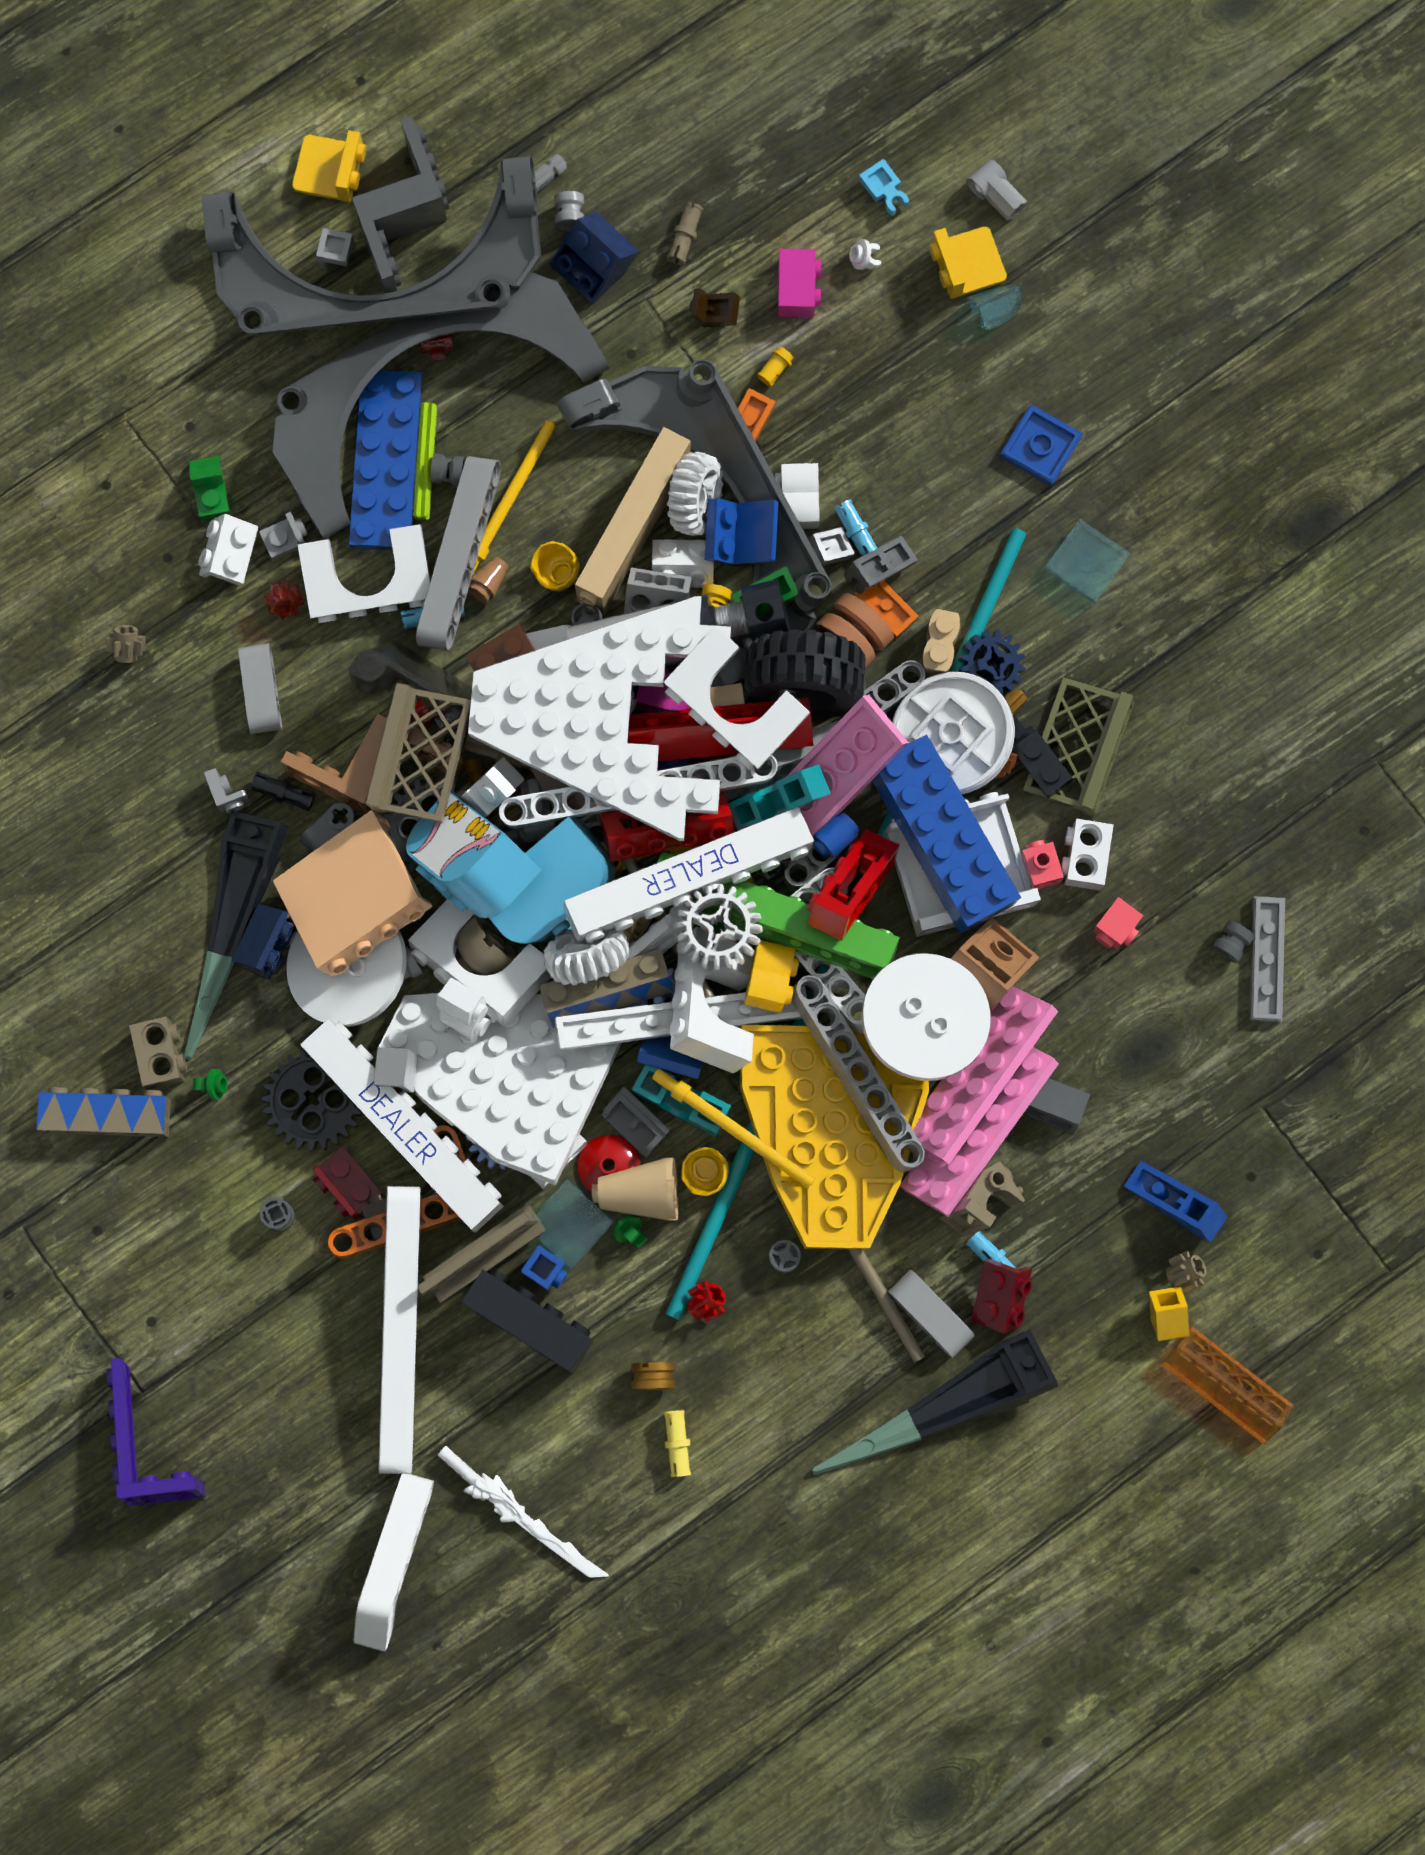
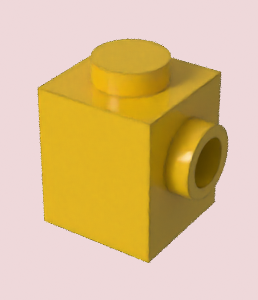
(1170, 1320)

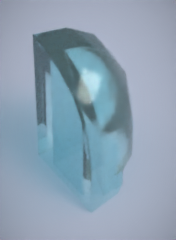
(996, 305)

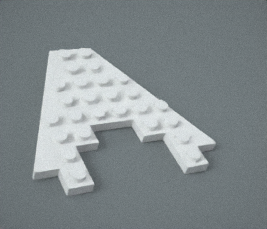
(571, 714)

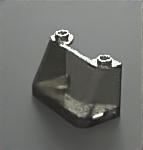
(394, 661)

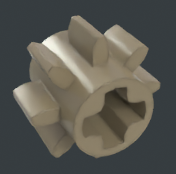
(126, 643)
(1186, 1271)

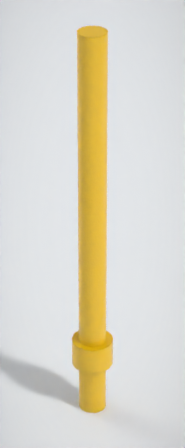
(514, 489)
(682, 1092)

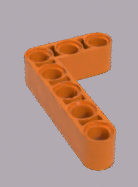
(356, 1230)

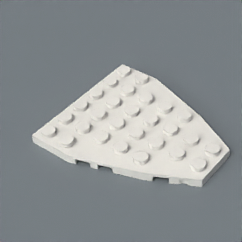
(506, 1087)

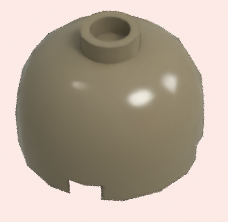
(483, 948)

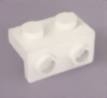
(228, 549)
(684, 559)

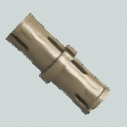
(684, 233)

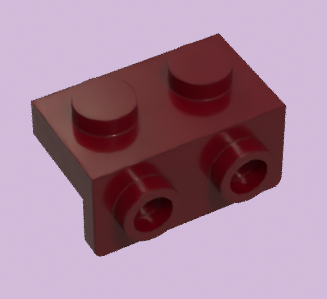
(1001, 1296)

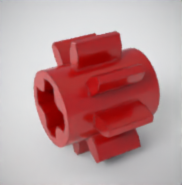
(706, 1301)

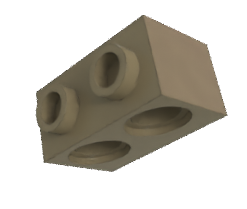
(150, 1055)

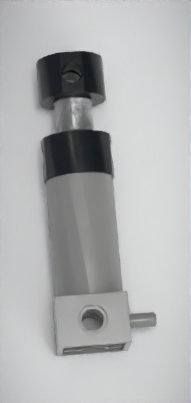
(740, 616)

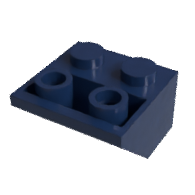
(593, 256)
(265, 941)

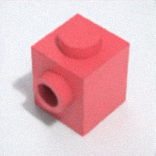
(1042, 864)
(1118, 925)

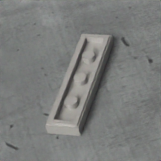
(1267, 959)

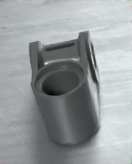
(327, 826)

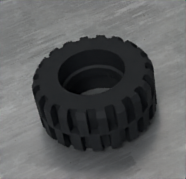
(806, 665)

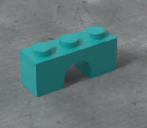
(781, 797)
(660, 1097)

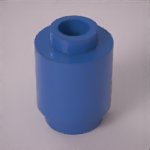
(835, 836)

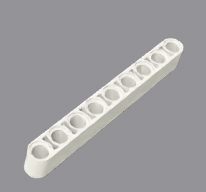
(559, 797)
(399, 1330)

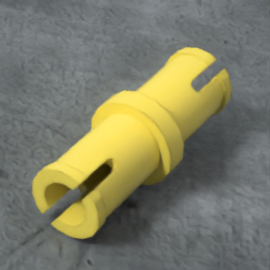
(677, 1443)

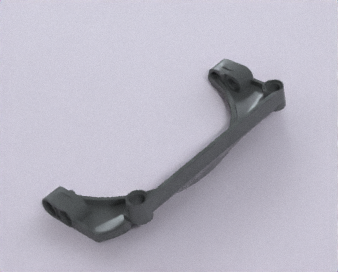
(256, 283)
(710, 419)
(311, 435)

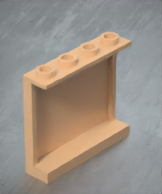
(350, 894)

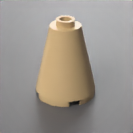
(641, 1190)

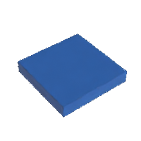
(1041, 445)
(657, 1053)

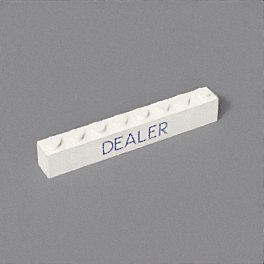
(679, 877)
(402, 1126)

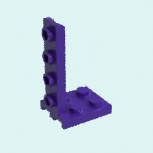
(148, 1488)

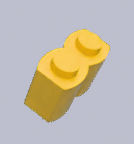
(770, 977)

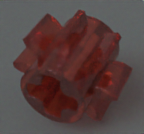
(438, 347)
(283, 599)

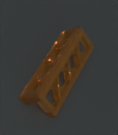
(1226, 1389)

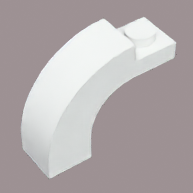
(493, 788)

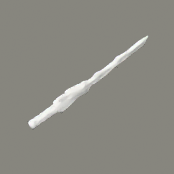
(510, 1510)

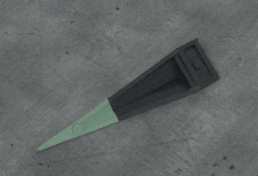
(245, 871)
(992, 1384)

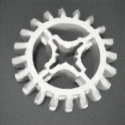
(693, 483)
(731, 933)
(583, 961)

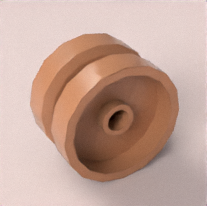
(858, 624)

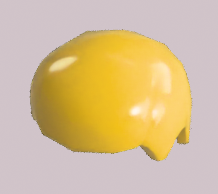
(555, 566)
(704, 1171)

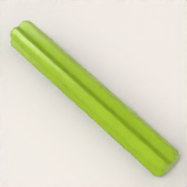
(425, 453)

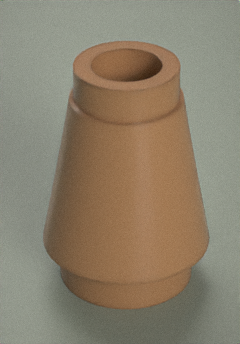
(488, 580)

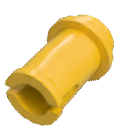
(775, 366)

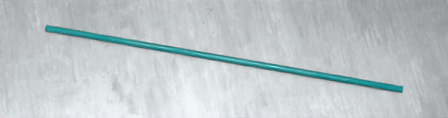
(745, 1153)

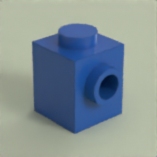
(545, 1269)

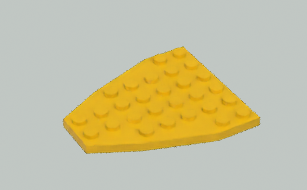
(813, 1122)

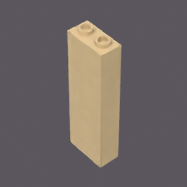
(631, 523)

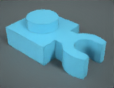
(882, 184)

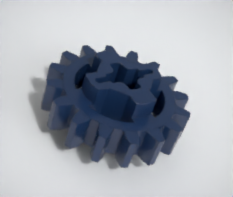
(990, 651)

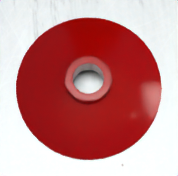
(601, 1149)

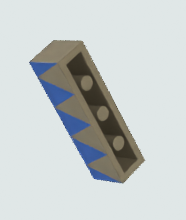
(634, 982)
(103, 1113)

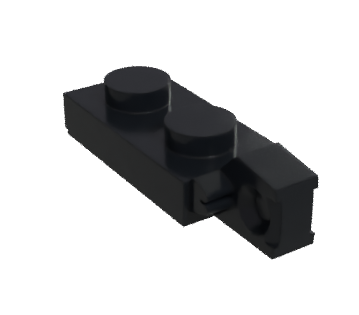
(1039, 760)

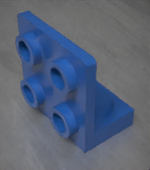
(741, 532)

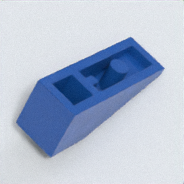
(1177, 1201)

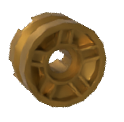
(653, 1376)

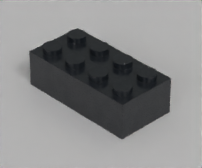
(527, 1321)

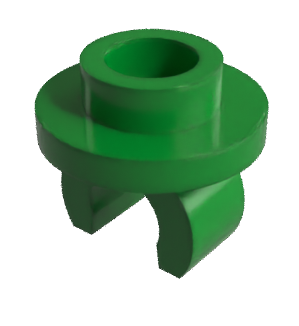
(214, 1084)
(628, 1229)

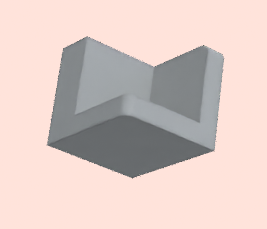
(334, 248)
(396, 1068)

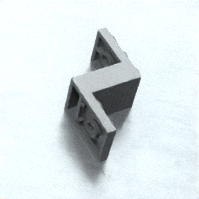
(402, 206)

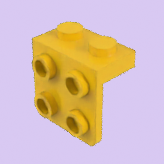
(330, 166)
(967, 261)

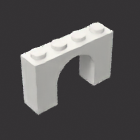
(329, 597)
(692, 684)
(505, 991)
(694, 1026)

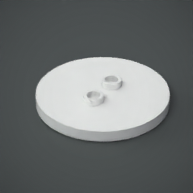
(965, 724)
(355, 994)
(926, 1017)

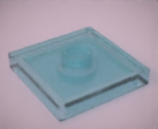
(1087, 561)
(572, 1223)

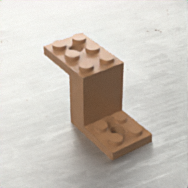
(357, 779)
(995, 960)

